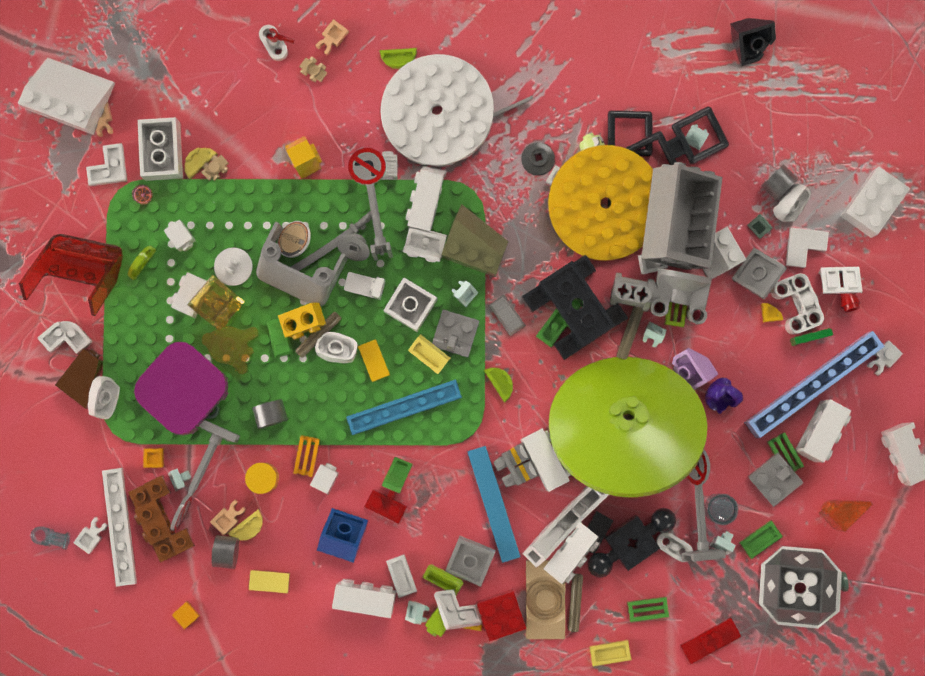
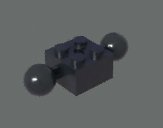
(662, 521)

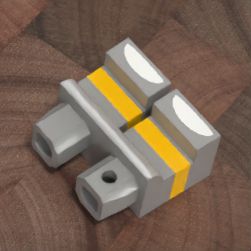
(512, 458)

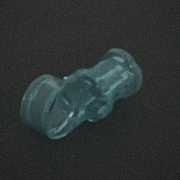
(51, 538)

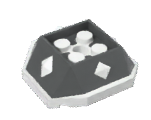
(802, 565)

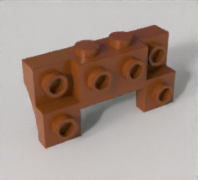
(155, 522)

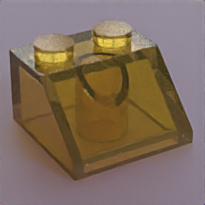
(216, 303)

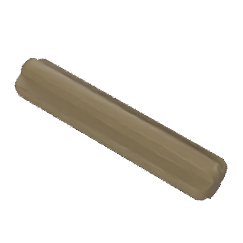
(630, 332)
(311, 341)
(575, 603)

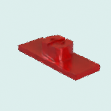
(710, 640)

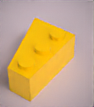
(304, 157)

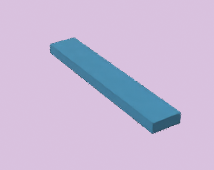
(404, 407)
(493, 504)

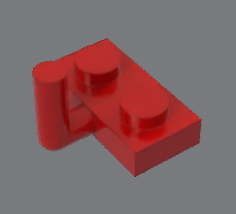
(386, 505)

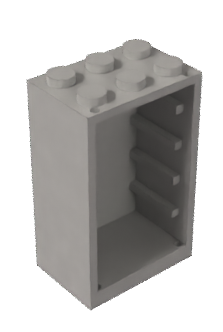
(682, 216)

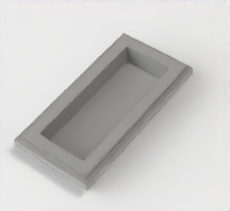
(507, 315)

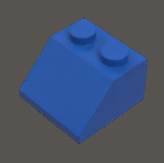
(342, 535)

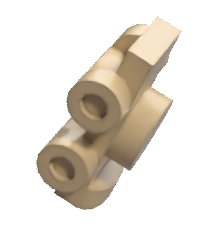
(316, 72)
(213, 168)

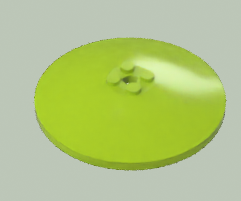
(623, 454)

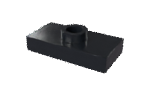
(599, 525)

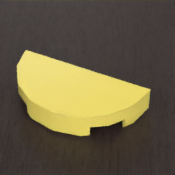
(197, 159)
(249, 527)

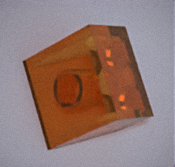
(843, 513)

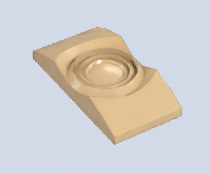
(544, 604)

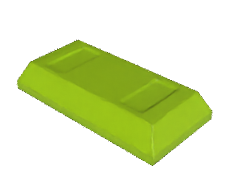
(442, 579)

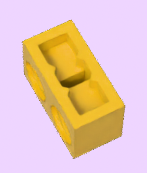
(301, 317)

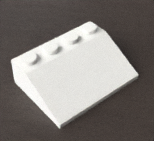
(67, 95)

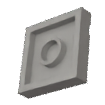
(759, 273)
(455, 333)
(775, 479)
(470, 560)

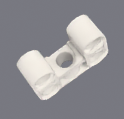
(804, 300)

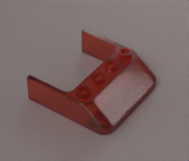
(76, 261)

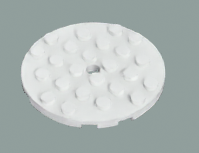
(441, 137)

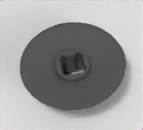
(538, 167)

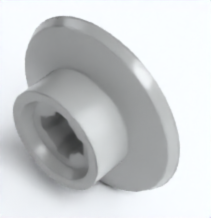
(354, 247)

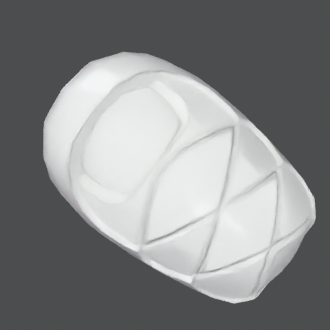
(792, 203)
(336, 348)
(103, 397)

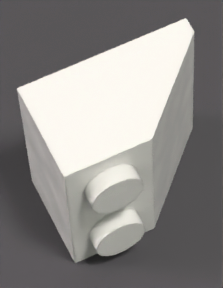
(725, 254)

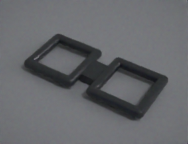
(647, 115)
(679, 146)

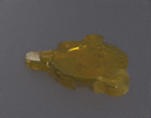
(231, 346)

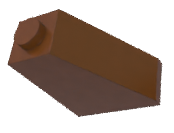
(79, 376)

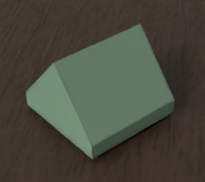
(760, 226)

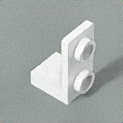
(364, 285)

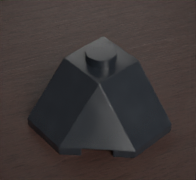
(752, 38)

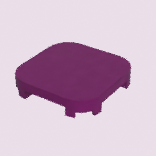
(181, 388)

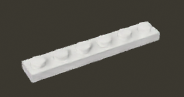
(119, 527)

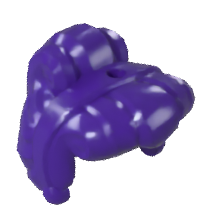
(722, 394)

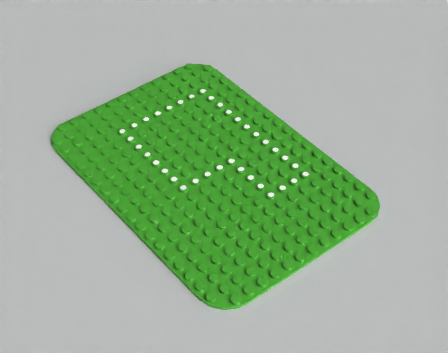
(313, 390)

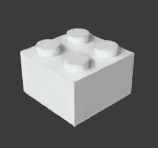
(410, 304)

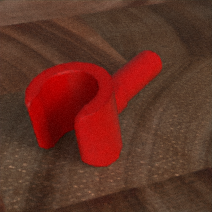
(279, 37)

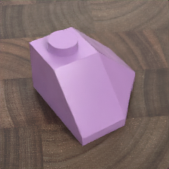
(694, 367)

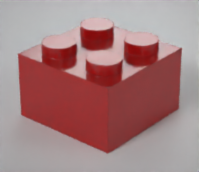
(501, 615)

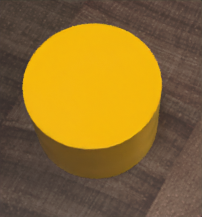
(262, 478)

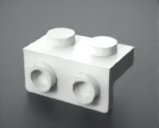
(425, 244)

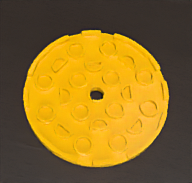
(577, 195)

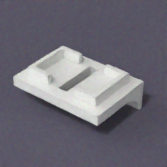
(831, 280)

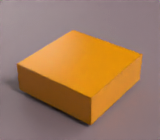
(153, 457)
(185, 615)

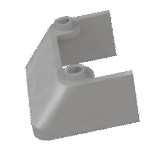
(306, 288)

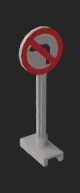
(367, 168)
(218, 433)
(698, 477)

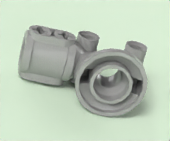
(669, 287)

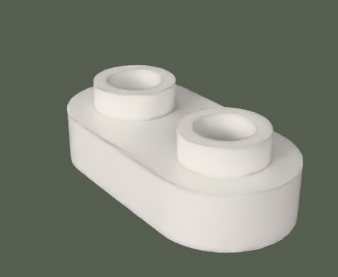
(272, 47)
(673, 546)

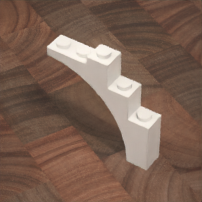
(563, 525)

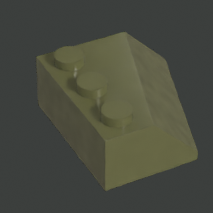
(474, 244)

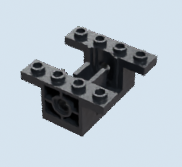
(586, 323)

